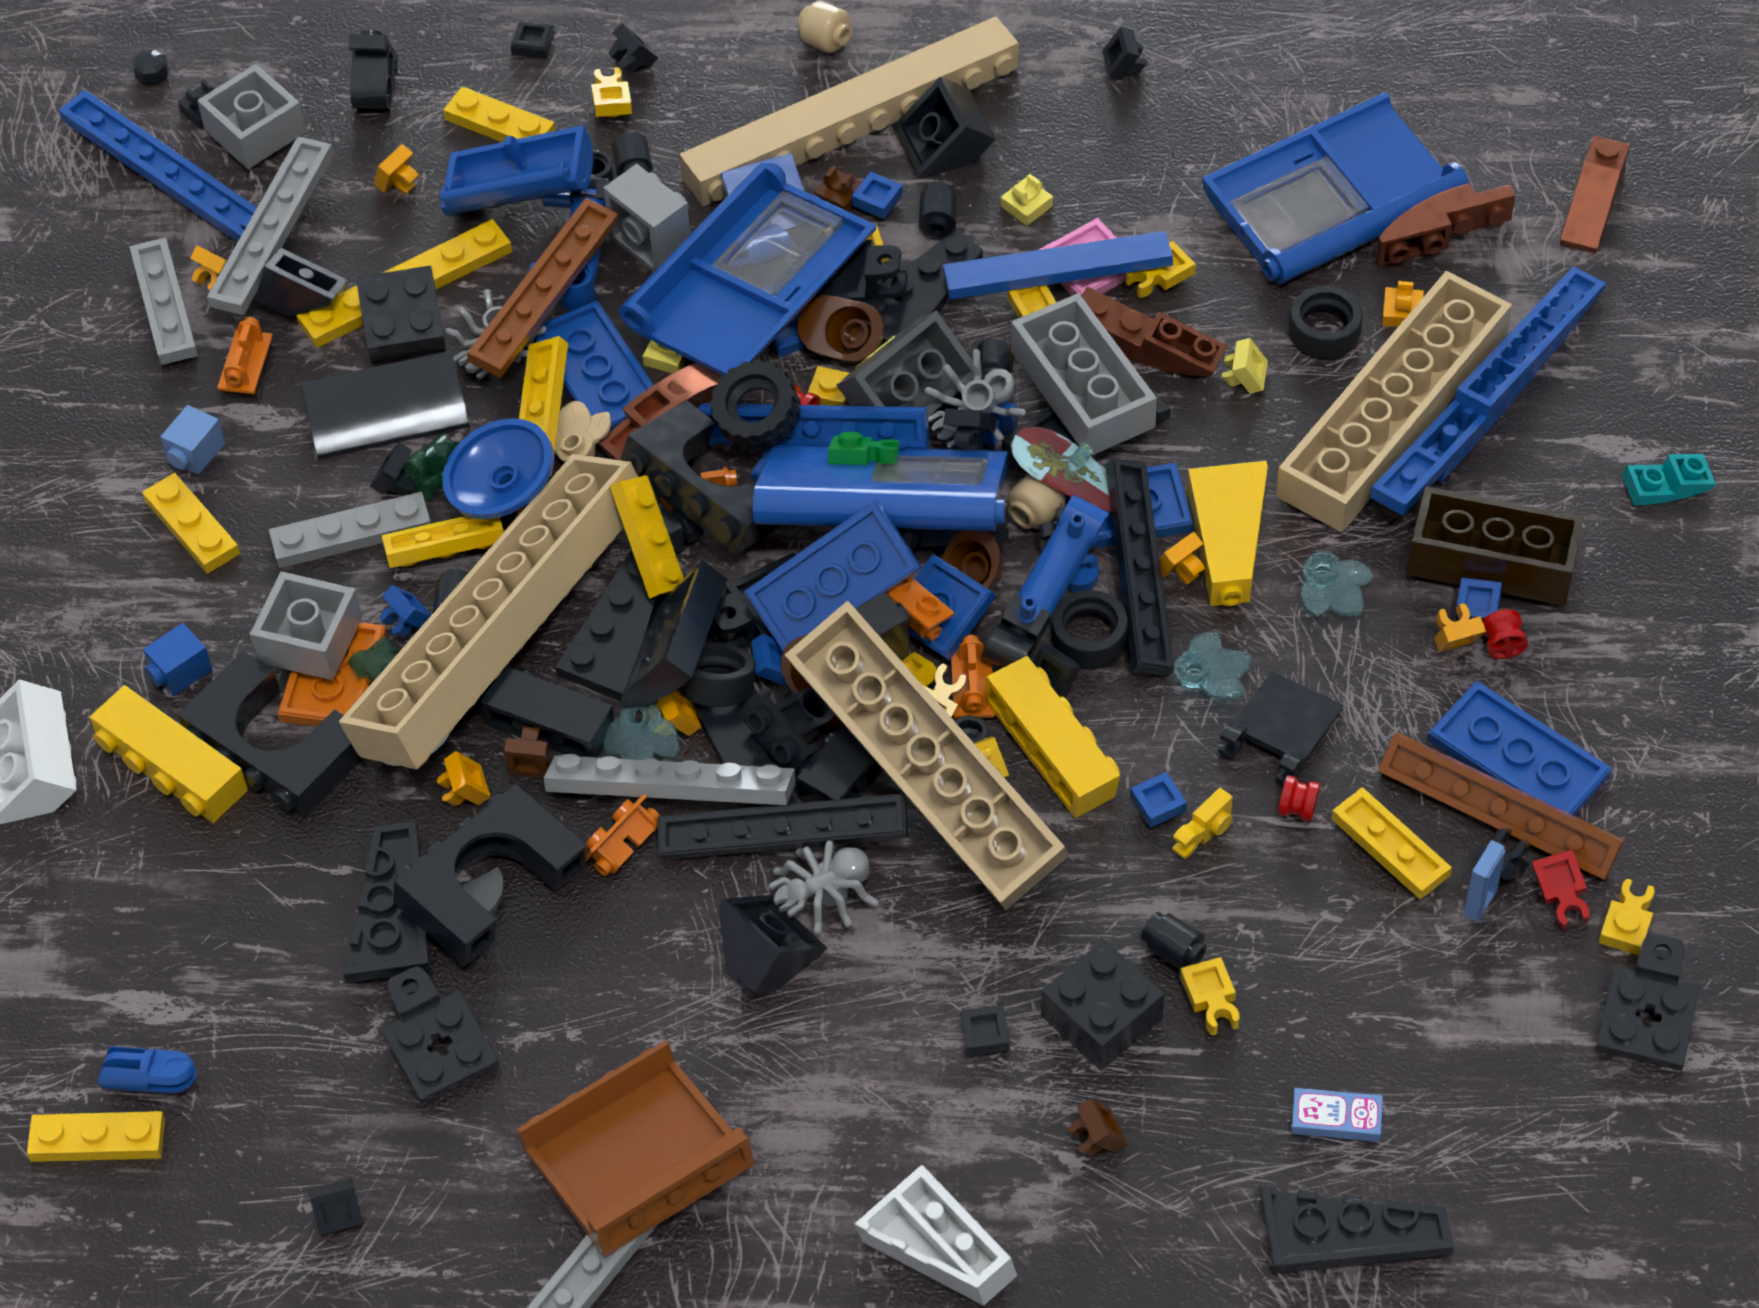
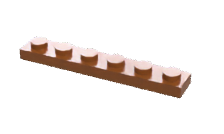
(542, 288)
(1500, 804)

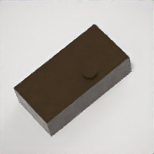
(1495, 542)

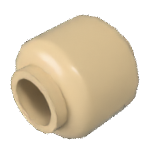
(824, 26)
(1034, 502)

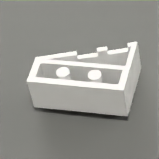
(937, 1237)

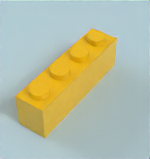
(1052, 736)
(168, 754)

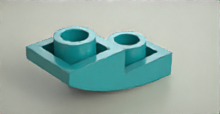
(1673, 480)

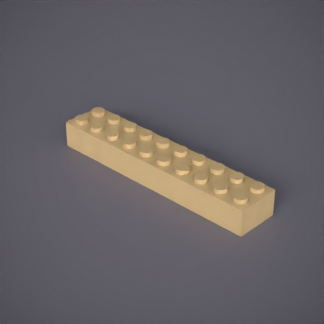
(489, 615)

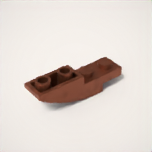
(1431, 223)
(1157, 341)
(690, 384)

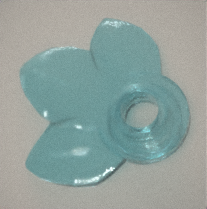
(1337, 588)
(1217, 667)
(641, 739)

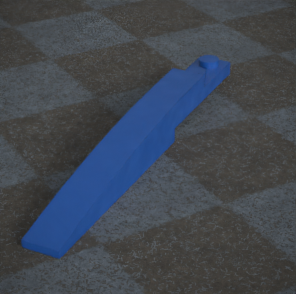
(1488, 392)

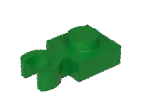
(858, 450)

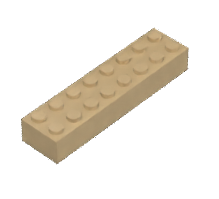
(1392, 400)
(927, 755)

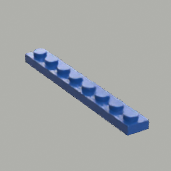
(158, 164)

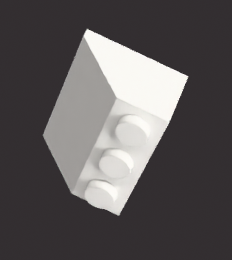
(33, 752)

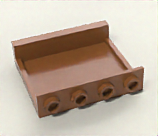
(634, 1148)

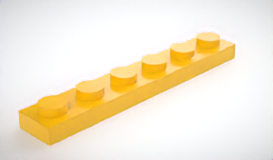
(448, 262)

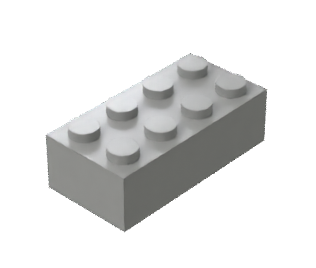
(1083, 374)

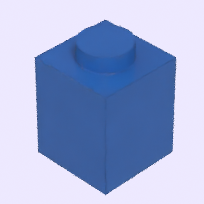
(176, 660)

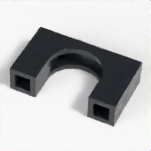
(663, 453)
(293, 776)
(507, 827)

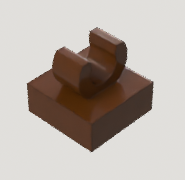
(838, 188)
(527, 755)
(1101, 1126)

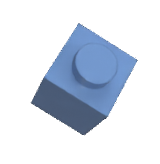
(192, 440)

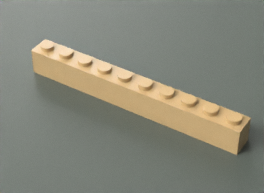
(851, 107)

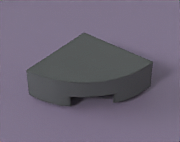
(487, 890)

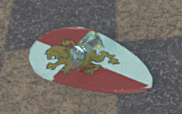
(1062, 464)

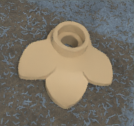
(579, 430)

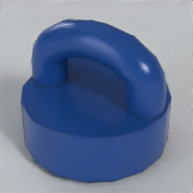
(1086, 575)

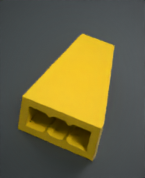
(1227, 519)

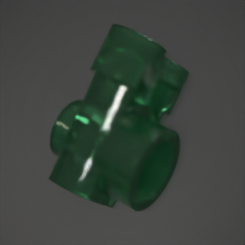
(429, 463)
(374, 660)

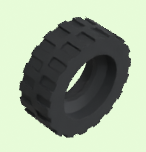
(743, 380)

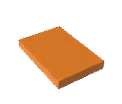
(313, 698)

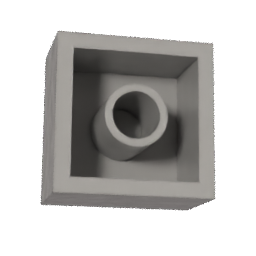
(251, 116)
(649, 216)
(306, 625)

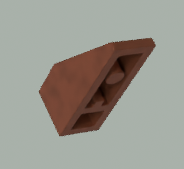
(1595, 194)

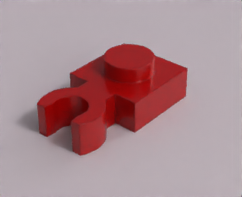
(1562, 882)

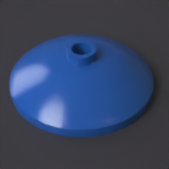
(498, 468)

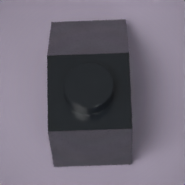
(297, 285)

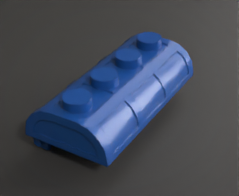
(517, 170)

